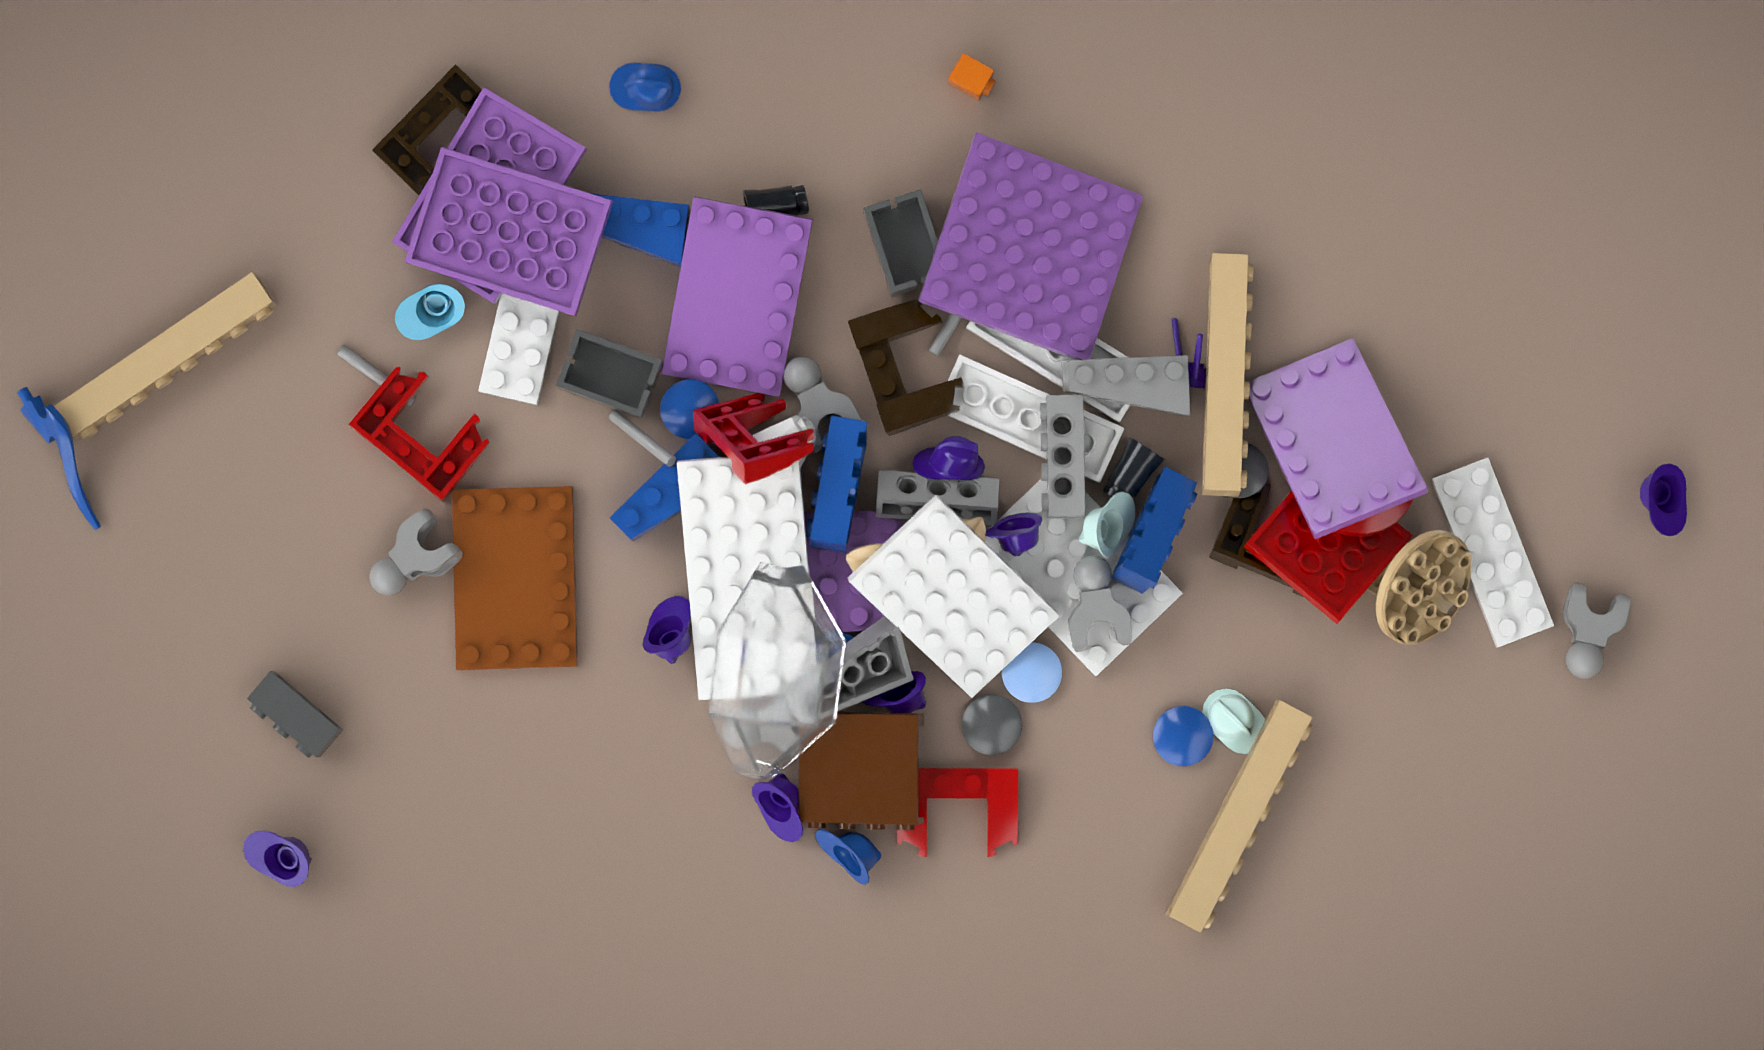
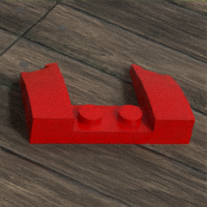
(377, 426)
(751, 460)
(994, 784)

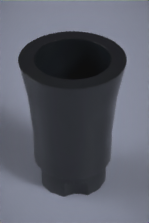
(781, 199)
(1132, 469)

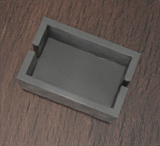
(902, 240)
(610, 374)

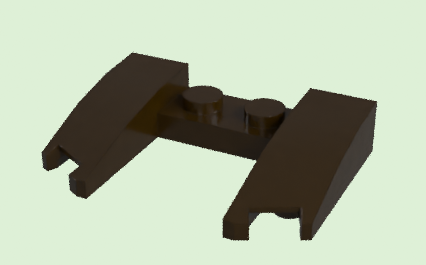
(399, 145)
(872, 339)
(1237, 531)

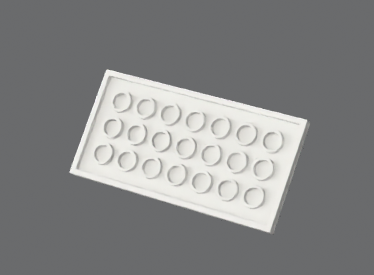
(726, 537)

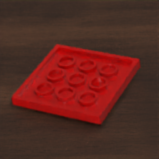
(1324, 570)

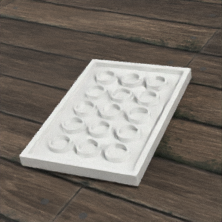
(1051, 572)
(953, 596)

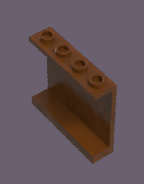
(863, 772)

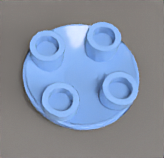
(1033, 673)

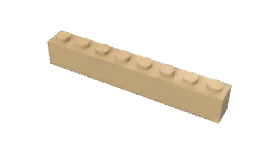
(165, 356)
(1225, 375)
(1239, 815)

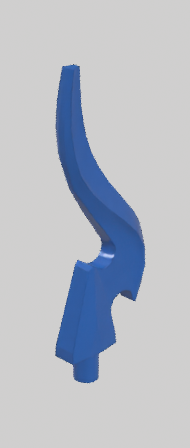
(54, 427)

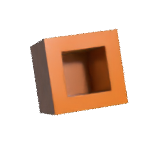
(972, 77)

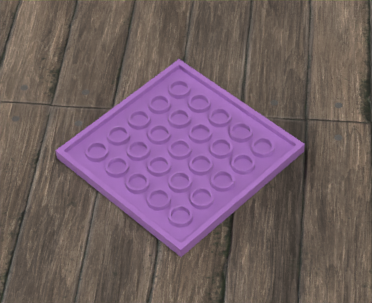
(1030, 248)

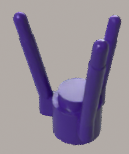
(1196, 371)

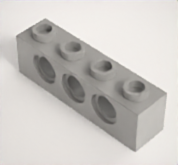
(1071, 409)
(905, 493)

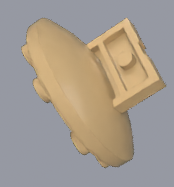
(1422, 587)

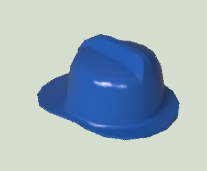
(645, 87)
(851, 851)

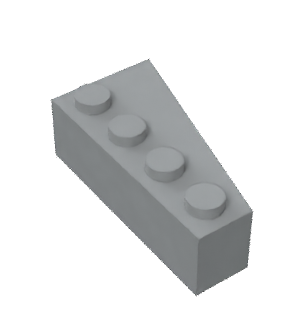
(1142, 382)
(873, 663)

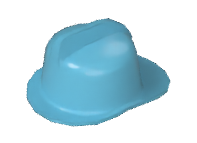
(429, 311)

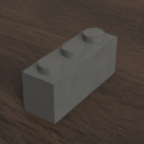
(294, 715)

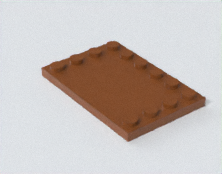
(514, 578)

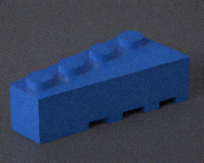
(648, 227)
(838, 484)
(660, 495)
(1155, 530)

